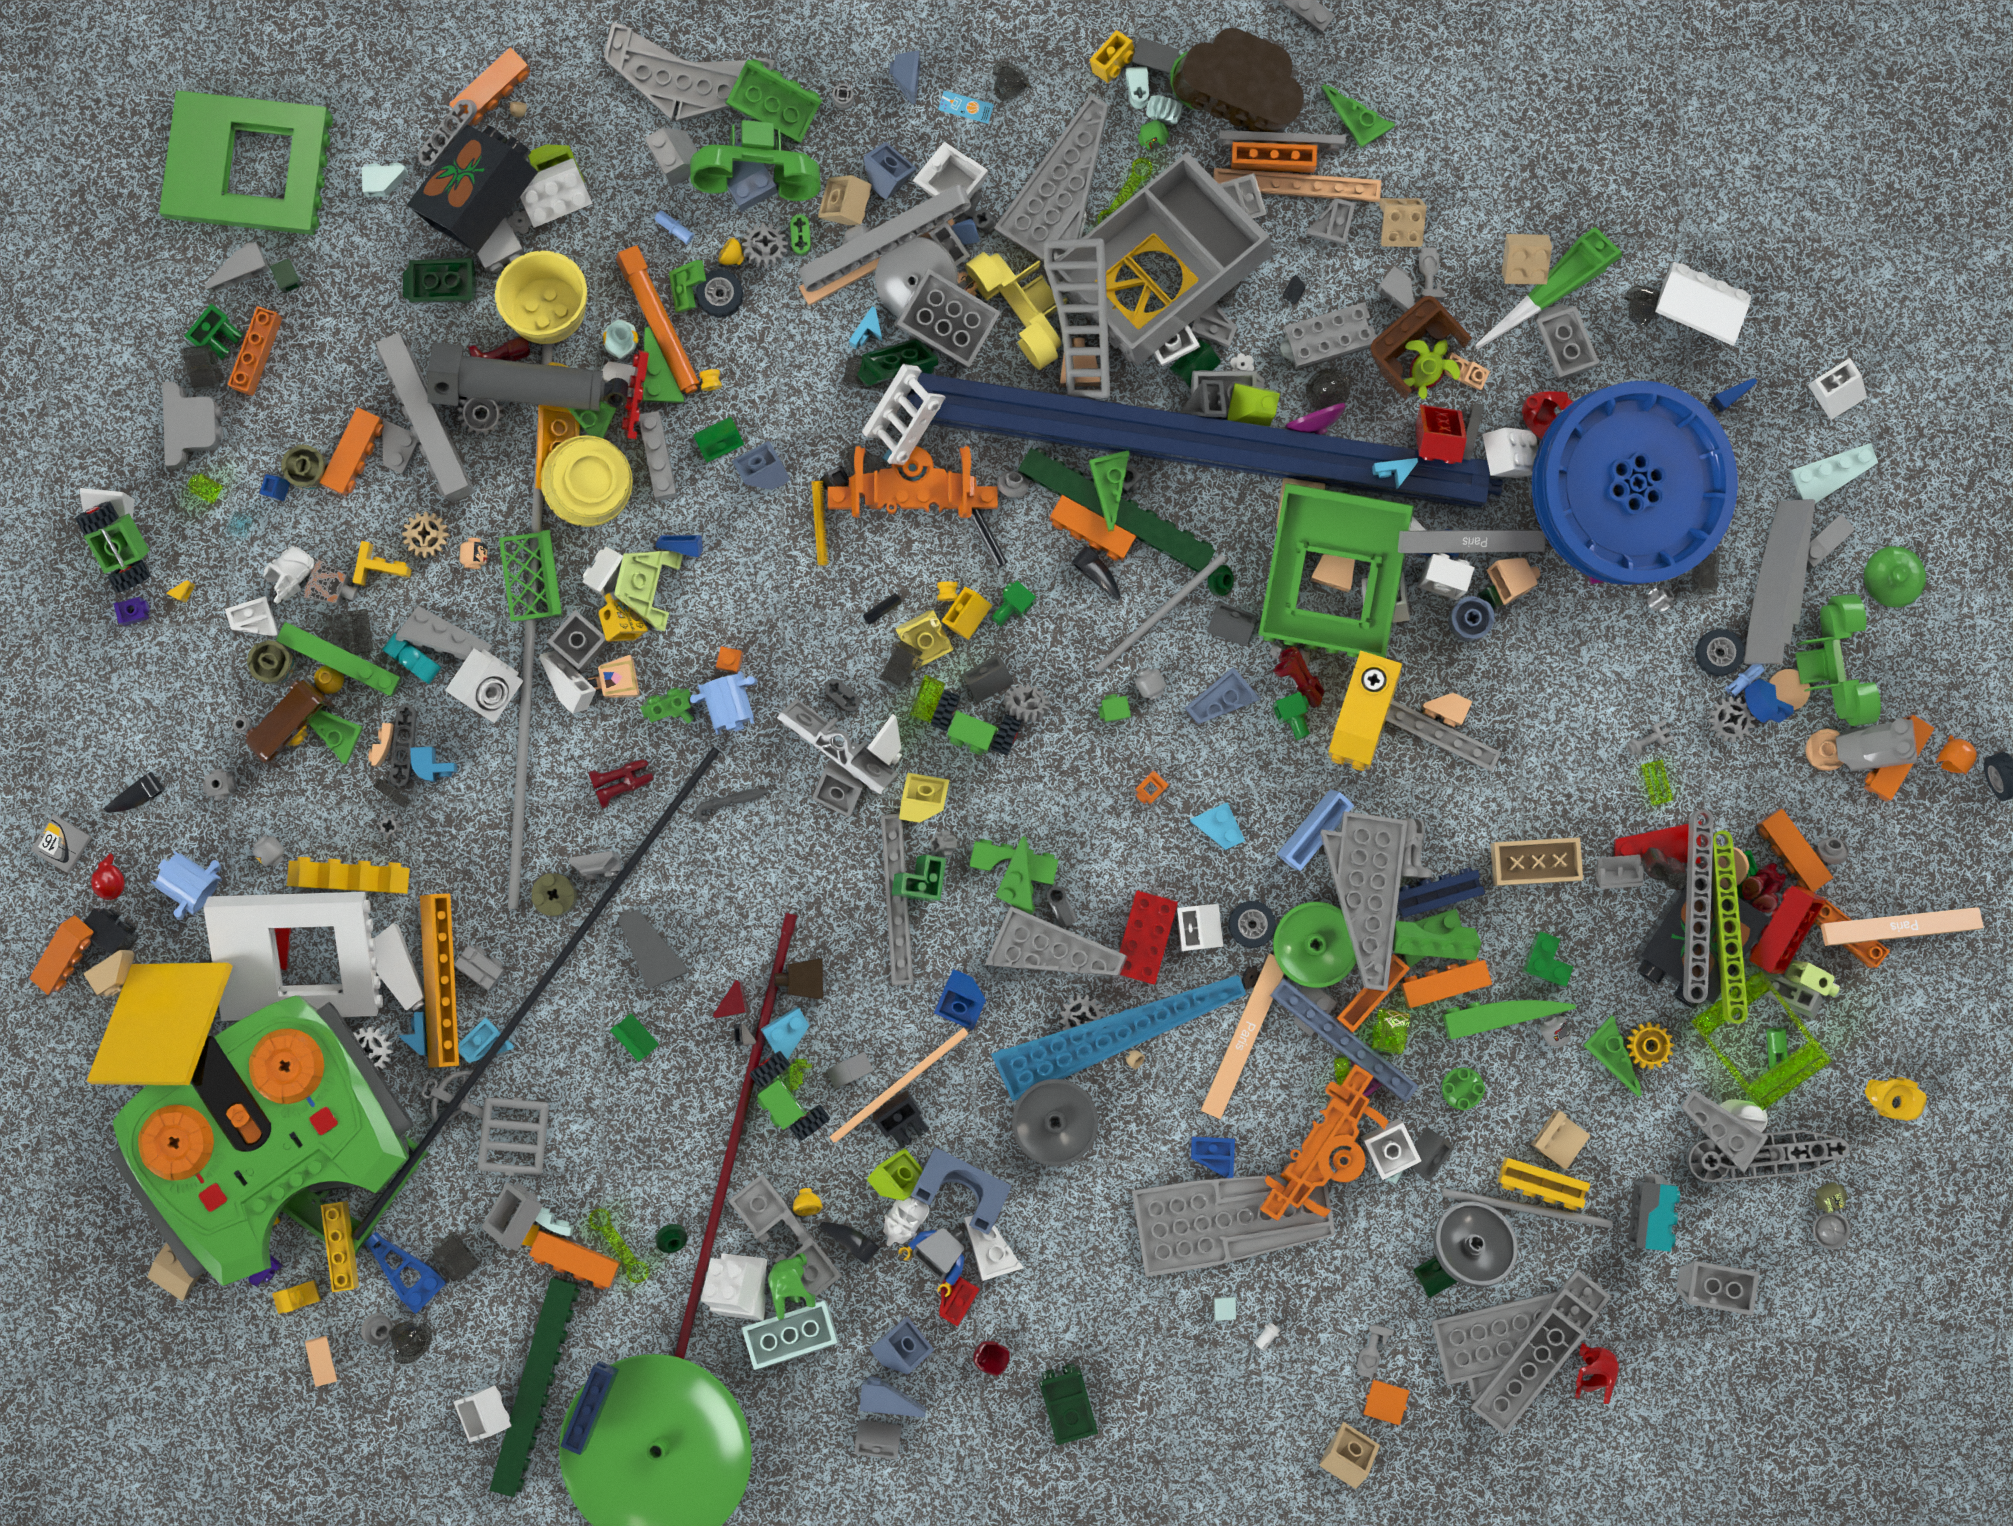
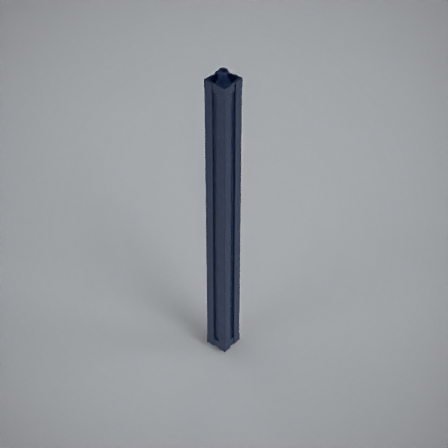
(1201, 441)

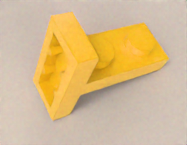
(378, 564)
(296, 1297)

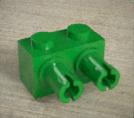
(206, 327)
(1016, 600)
(1292, 710)

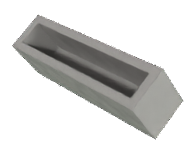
(657, 456)

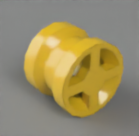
(710, 380)
(947, 591)

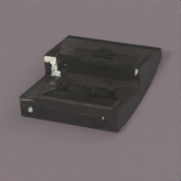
(350, 631)

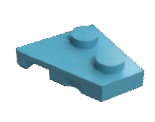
(1220, 826)
(786, 1031)
(480, 1040)

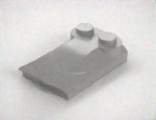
(1566, 341)
(1248, 378)
(1878, 745)
(596, 864)
(1718, 1287)

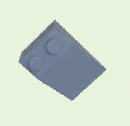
(750, 183)
(884, 1398)

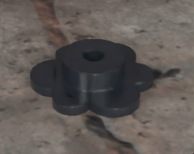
(1250, 977)

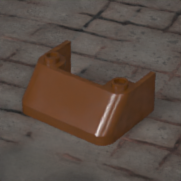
(1423, 317)
(285, 721)

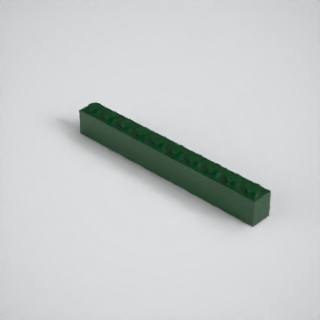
(1143, 524)
(534, 1386)

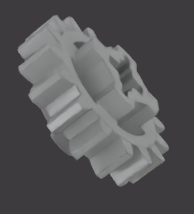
(771, 239)
(1026, 703)
(1735, 726)
(1084, 1007)

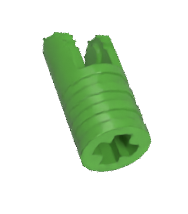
(1776, 1044)

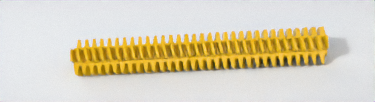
(819, 523)

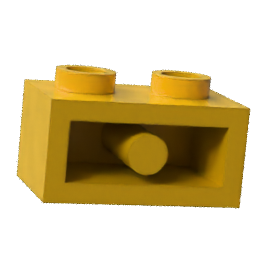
(1112, 56)
(966, 613)

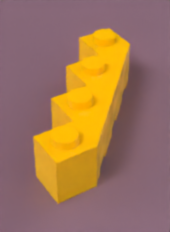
(348, 876)

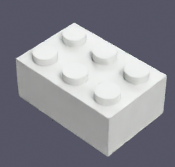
(555, 193)
(1510, 452)
(1446, 576)

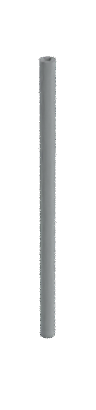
(1160, 613)
(1576, 1217)

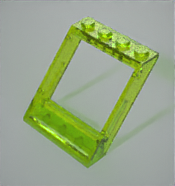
(1784, 1075)

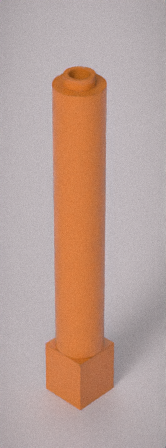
(635, 271)

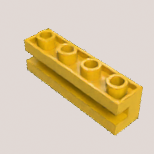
(1543, 1182)
(340, 1246)

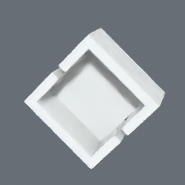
(482, 1414)

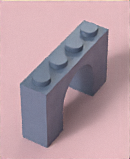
(988, 1190)

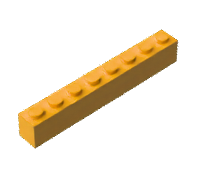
(439, 980)

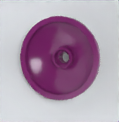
(1317, 421)

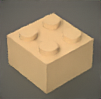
(1526, 259)

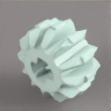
(1164, 109)

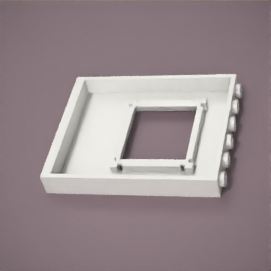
(245, 937)

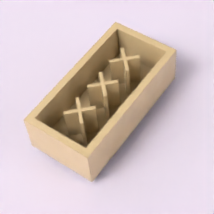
(1536, 861)

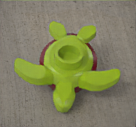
(1429, 366)

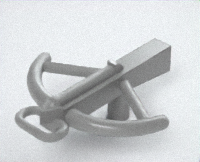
(439, 1093)

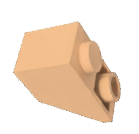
(1448, 707)

